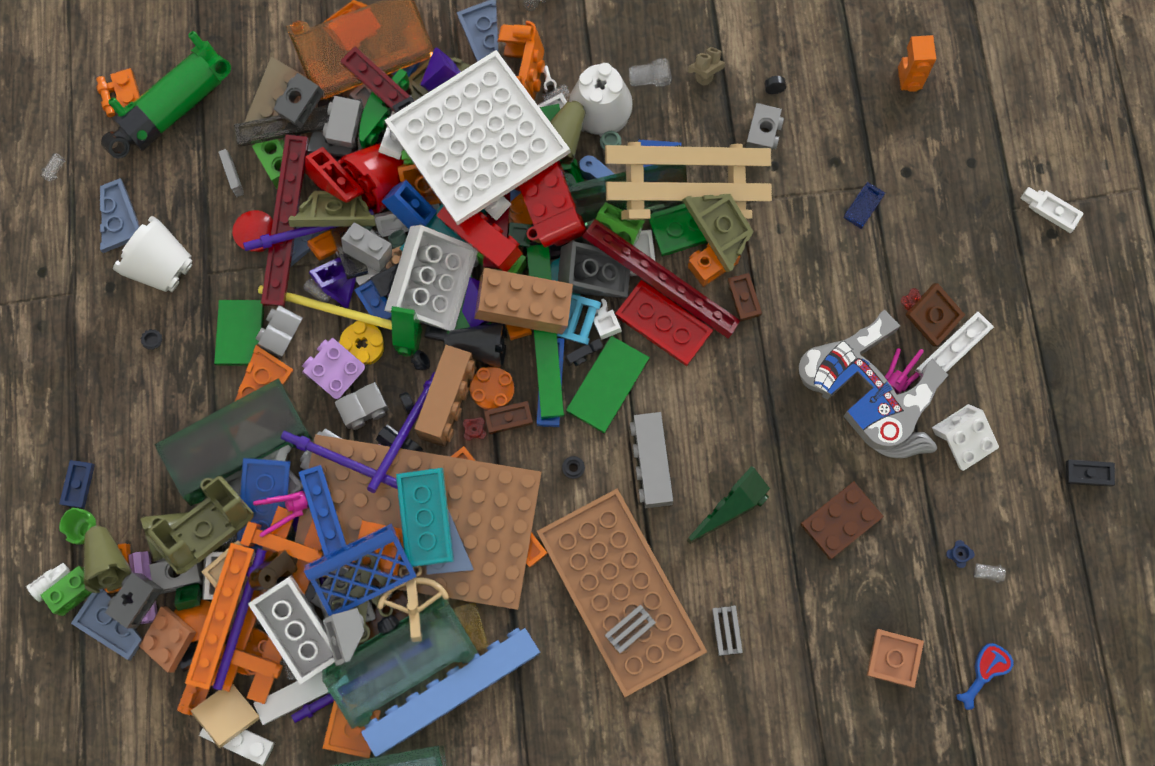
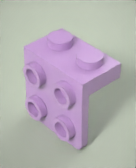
(333, 368)

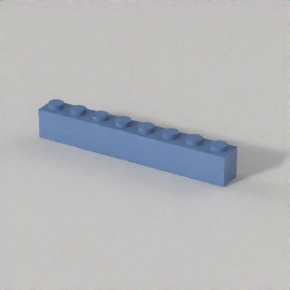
(449, 693)

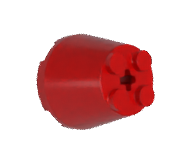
(374, 174)

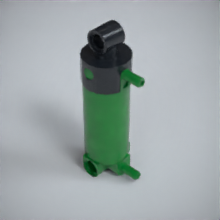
(166, 100)

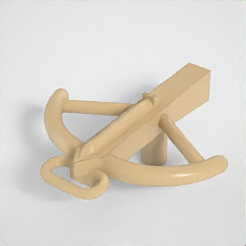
(413, 606)

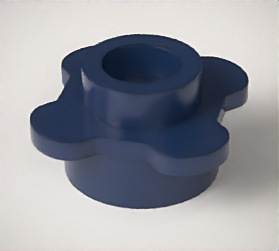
(967, 554)

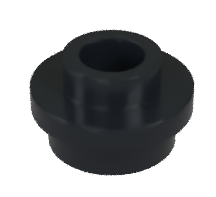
(576, 461)

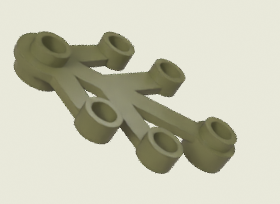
(359, 591)

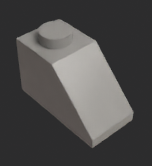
(344, 634)

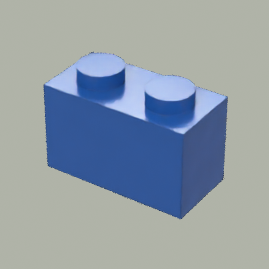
(408, 205)

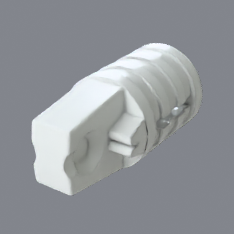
(47, 580)

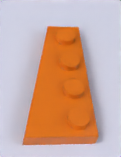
(262, 371)

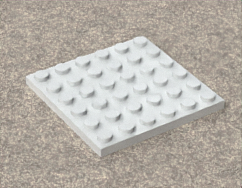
(477, 137)

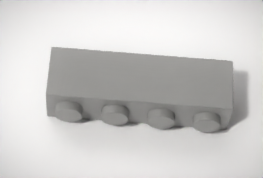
(653, 460)

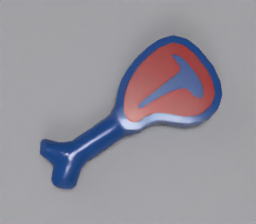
(990, 662)

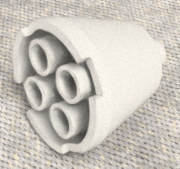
(604, 99)
(154, 257)

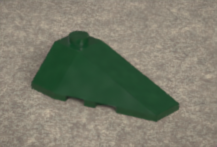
(742, 498)

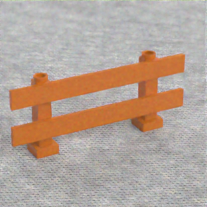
(268, 666)

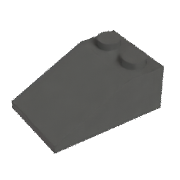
(592, 271)

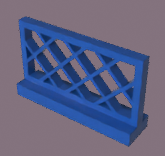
(350, 553)

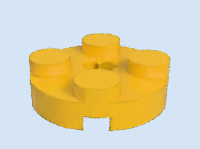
(360, 331)

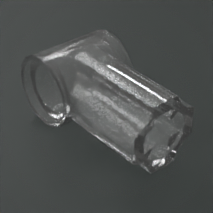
(655, 73)

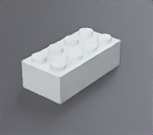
(294, 629)

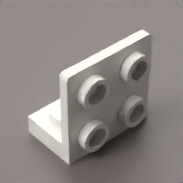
(967, 435)

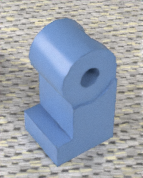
(593, 168)

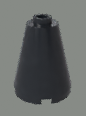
(483, 341)

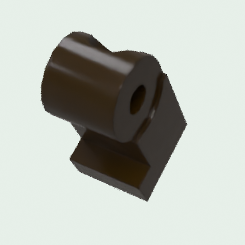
(268, 572)

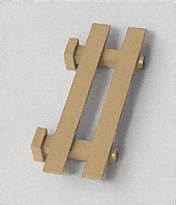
(637, 191)

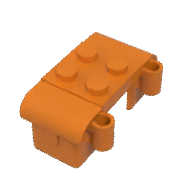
(525, 43)

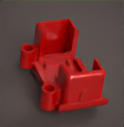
(551, 208)

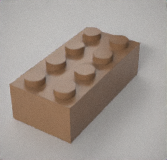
(523, 301)
(445, 396)

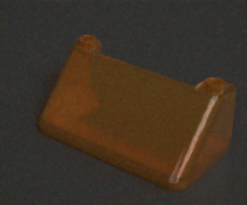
(384, 31)

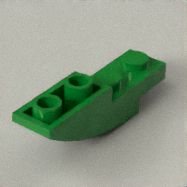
(377, 112)

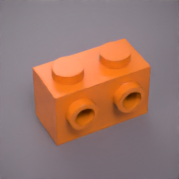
(706, 265)

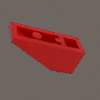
(331, 176)

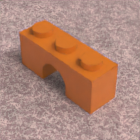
(917, 66)

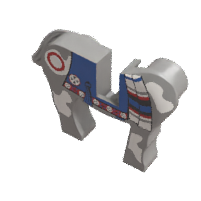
(880, 416)

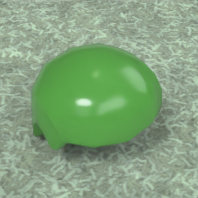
(75, 524)

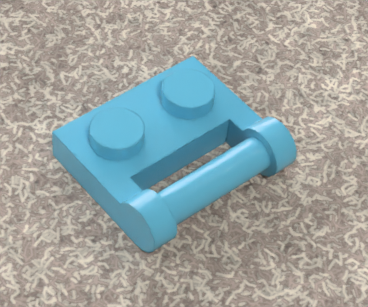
(575, 310)

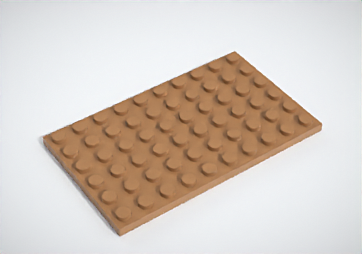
(487, 502)

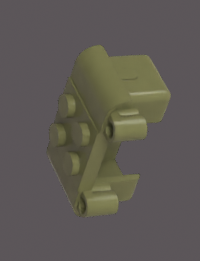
(202, 528)

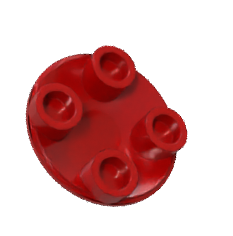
(252, 226)

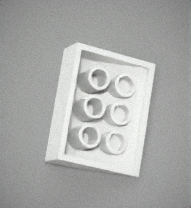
(432, 277)

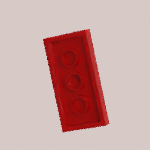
(664, 323)

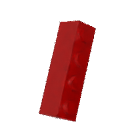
(485, 239)

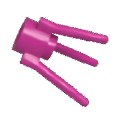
(898, 379)
(294, 502)

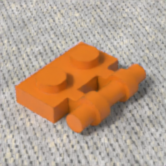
(123, 85)

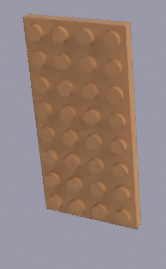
(611, 574)

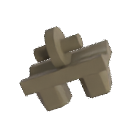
(707, 65)

